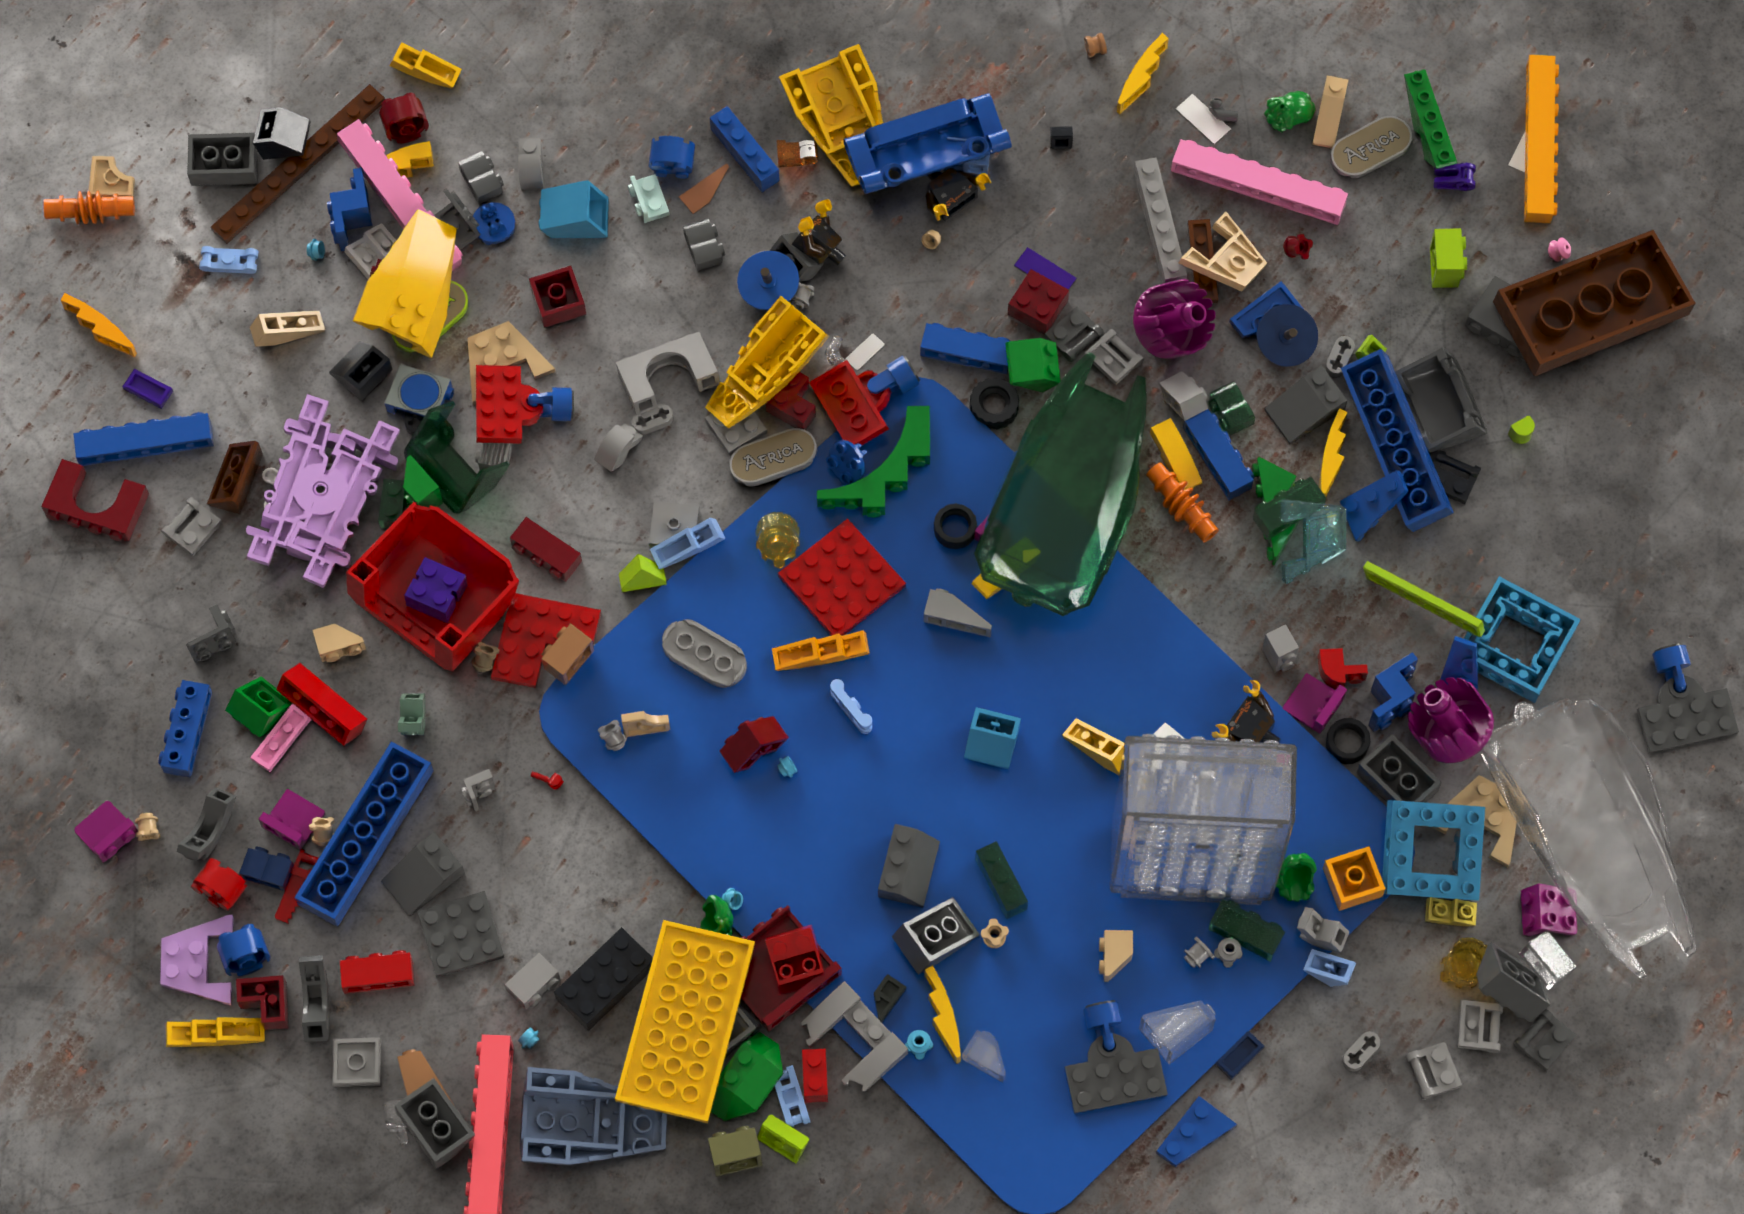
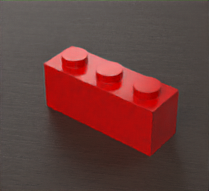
(377, 972)

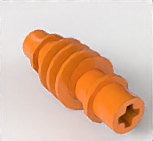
(89, 207)
(1181, 504)

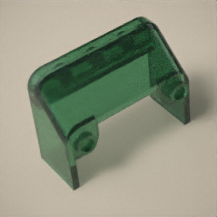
(457, 481)

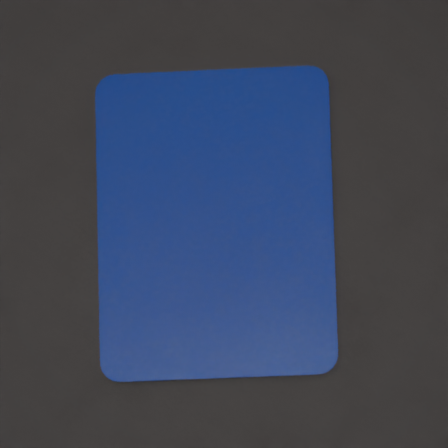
(829, 827)

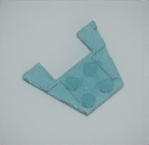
(1322, 534)

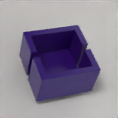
(433, 590)

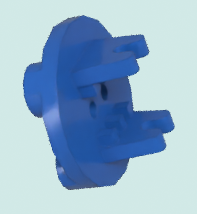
(497, 231)
(846, 461)

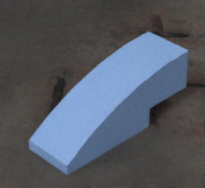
(687, 543)

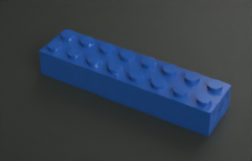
(1397, 438)
(364, 834)

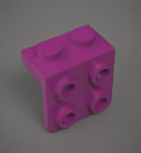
(106, 831)
(1546, 911)

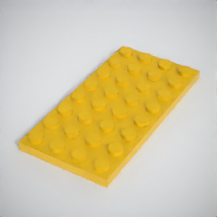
(685, 1021)

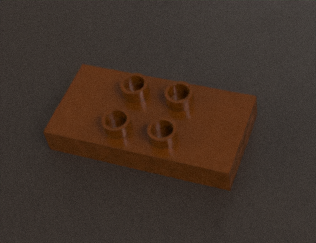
(1593, 302)

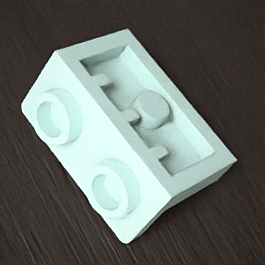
(649, 198)

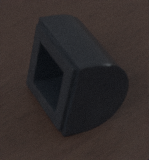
(1061, 137)

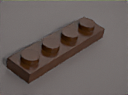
(1201, 240)

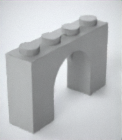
(686, 352)

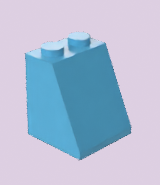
(574, 211)

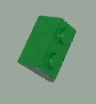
(1033, 364)
(420, 486)
(258, 706)

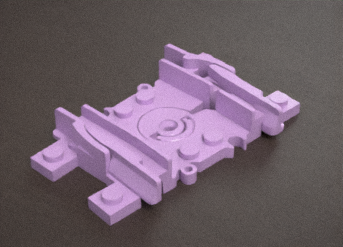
(314, 522)

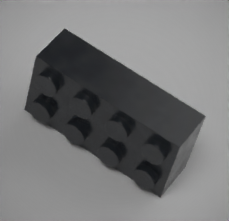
(604, 979)

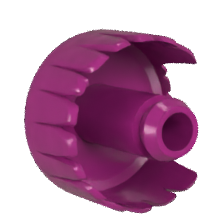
(1173, 319)
(1451, 721)

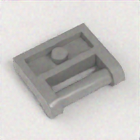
(1109, 361)
(197, 531)
(1472, 1026)
(1440, 1067)

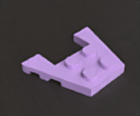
(186, 961)

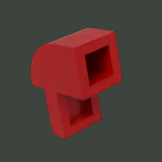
(1335, 672)

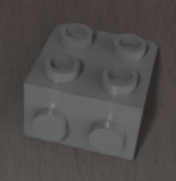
(461, 218)
(215, 640)

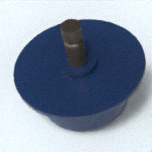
(1287, 335)

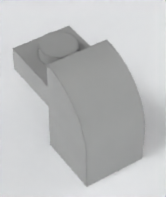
(530, 163)
(616, 446)
(1322, 932)

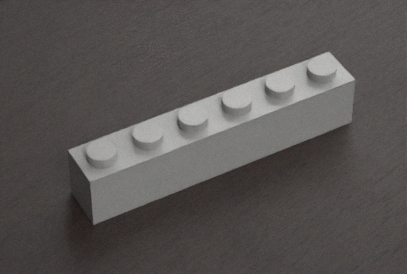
(1159, 220)

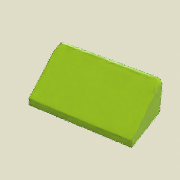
(782, 1138)

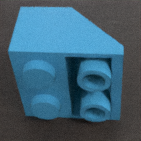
(992, 738)

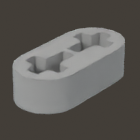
(1335, 354)
(653, 419)
(1365, 1055)

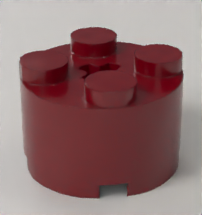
(403, 118)

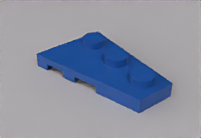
(1247, 320)
(1372, 502)

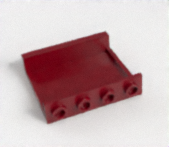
(761, 991)

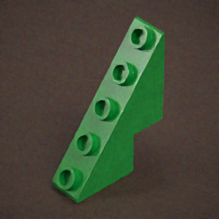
(1428, 120)
(1270, 482)

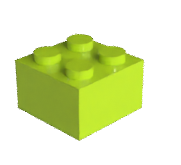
(1447, 258)

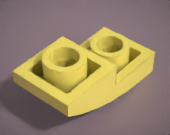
(1451, 912)

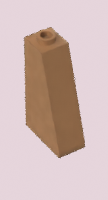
(416, 1071)

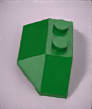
(748, 1078)

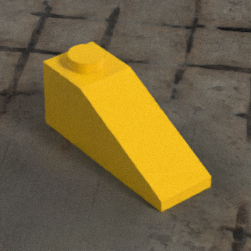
(1096, 744)

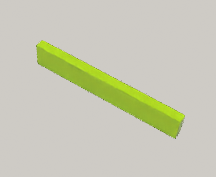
(1424, 599)

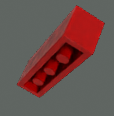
(321, 704)

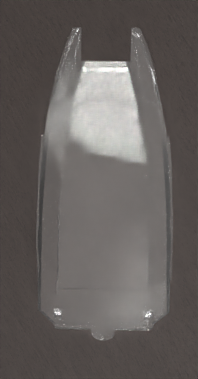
(1592, 822)

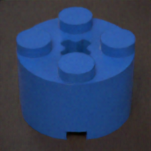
(671, 156)
(243, 950)

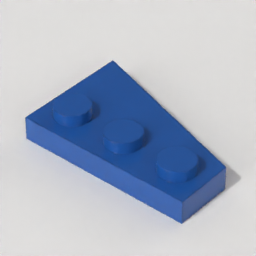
(1462, 662)
(1194, 1131)

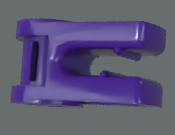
(1456, 177)

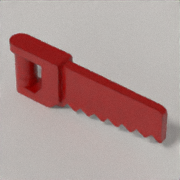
(298, 876)

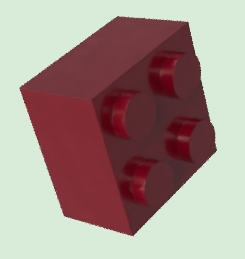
(557, 296)
(1038, 302)

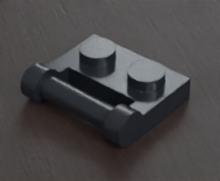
(1455, 485)

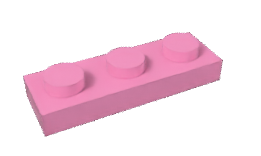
(280, 738)

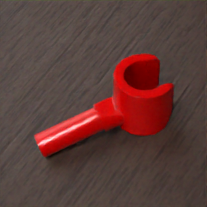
(554, 781)

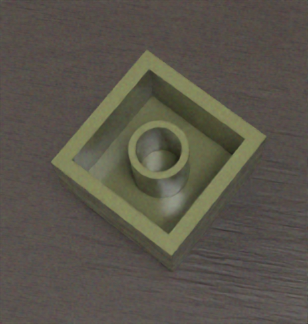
(735, 1151)

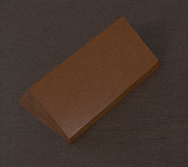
(236, 476)

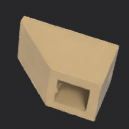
(336, 642)
(1117, 952)

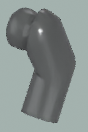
(1220, 113)

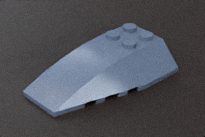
(578, 1120)

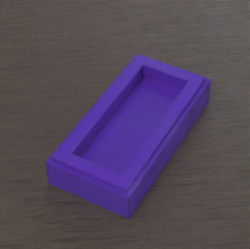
(147, 388)

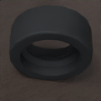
(960, 510)
(1353, 724)

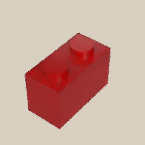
(814, 1075)

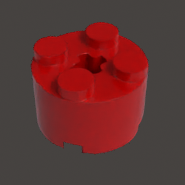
(219, 884)

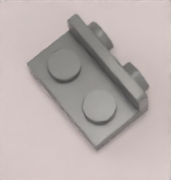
(477, 785)

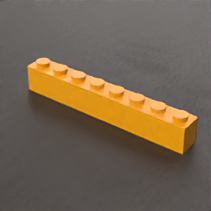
(1540, 138)

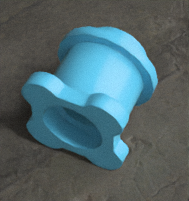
(919, 1050)

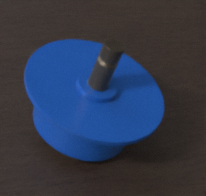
(766, 278)

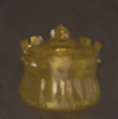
(777, 537)
(1463, 962)

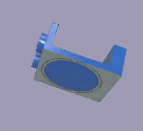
(417, 391)

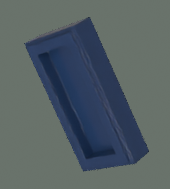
(1239, 1055)

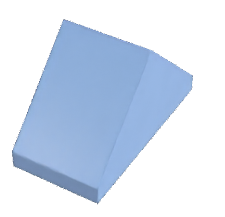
(1329, 968)

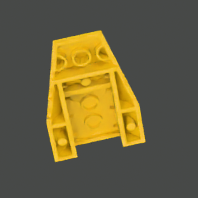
(835, 103)
(412, 284)
(772, 358)

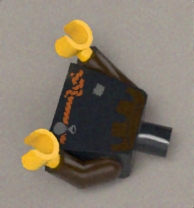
(952, 191)
(817, 236)
(1252, 719)

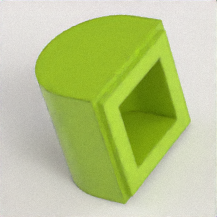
(1369, 346)
(1522, 430)

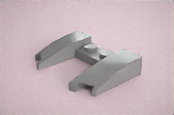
(886, 1046)

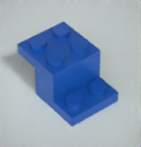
(349, 209)
(1393, 693)

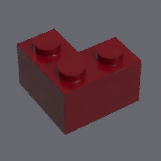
(790, 405)
(752, 741)
(269, 995)

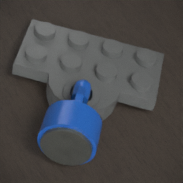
(1684, 709)
(1113, 1069)

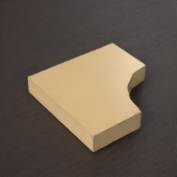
(108, 179)
(642, 723)

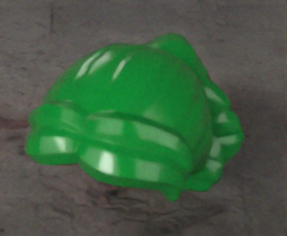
(1289, 110)
(1296, 877)
(717, 916)

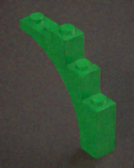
(892, 475)

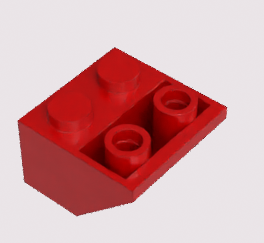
(794, 954)

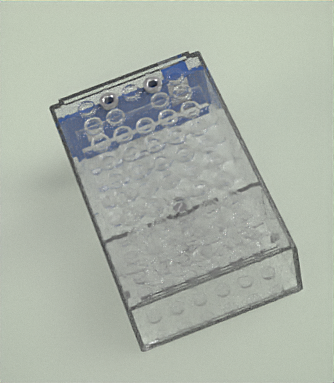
(1202, 818)

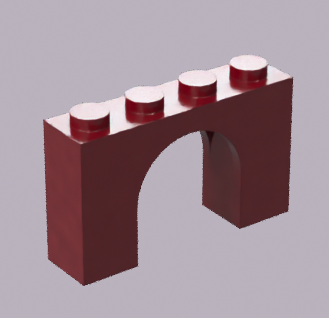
(116, 521)

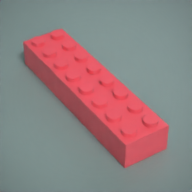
(490, 1125)

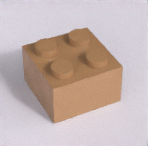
(567, 653)

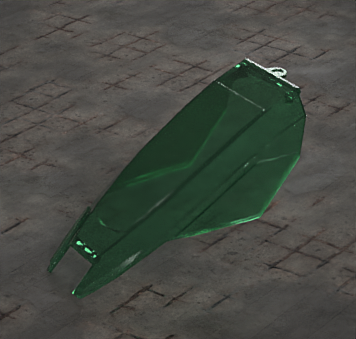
(1066, 496)

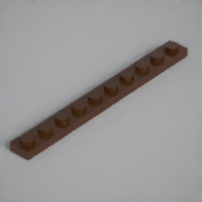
(295, 167)

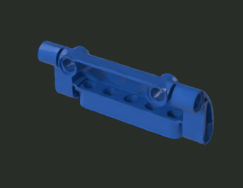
(919, 142)

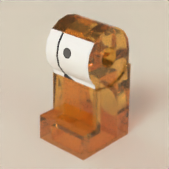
(796, 153)

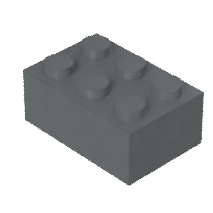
(222, 159)
(1398, 773)

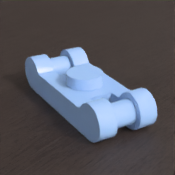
(228, 260)
(850, 707)
(791, 1098)

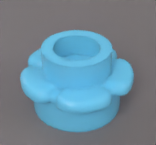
(316, 249)
(787, 767)
(733, 898)
(529, 1038)

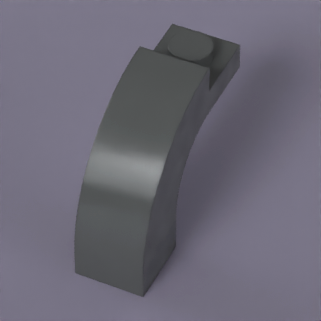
(210, 826)
(315, 999)

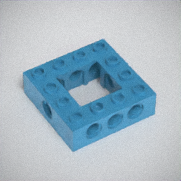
(1534, 613)
(1398, 850)

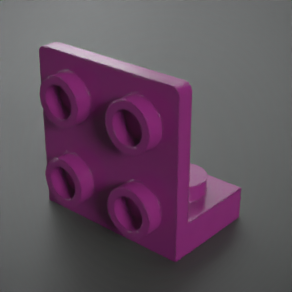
(1314, 702)
(291, 819)

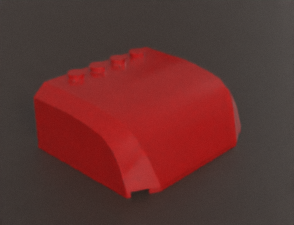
(388, 567)

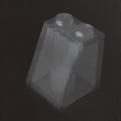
(1177, 1028)

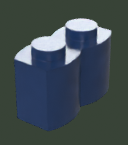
(266, 868)

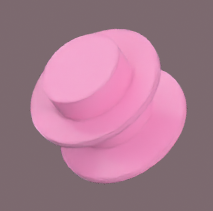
(1559, 249)

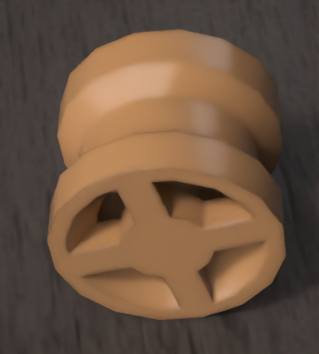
(1095, 45)

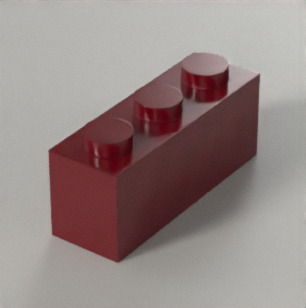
(545, 549)

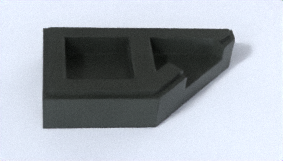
(887, 996)

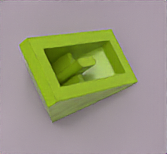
(641, 574)

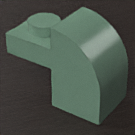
(412, 714)

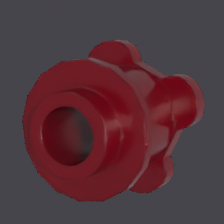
(1297, 246)

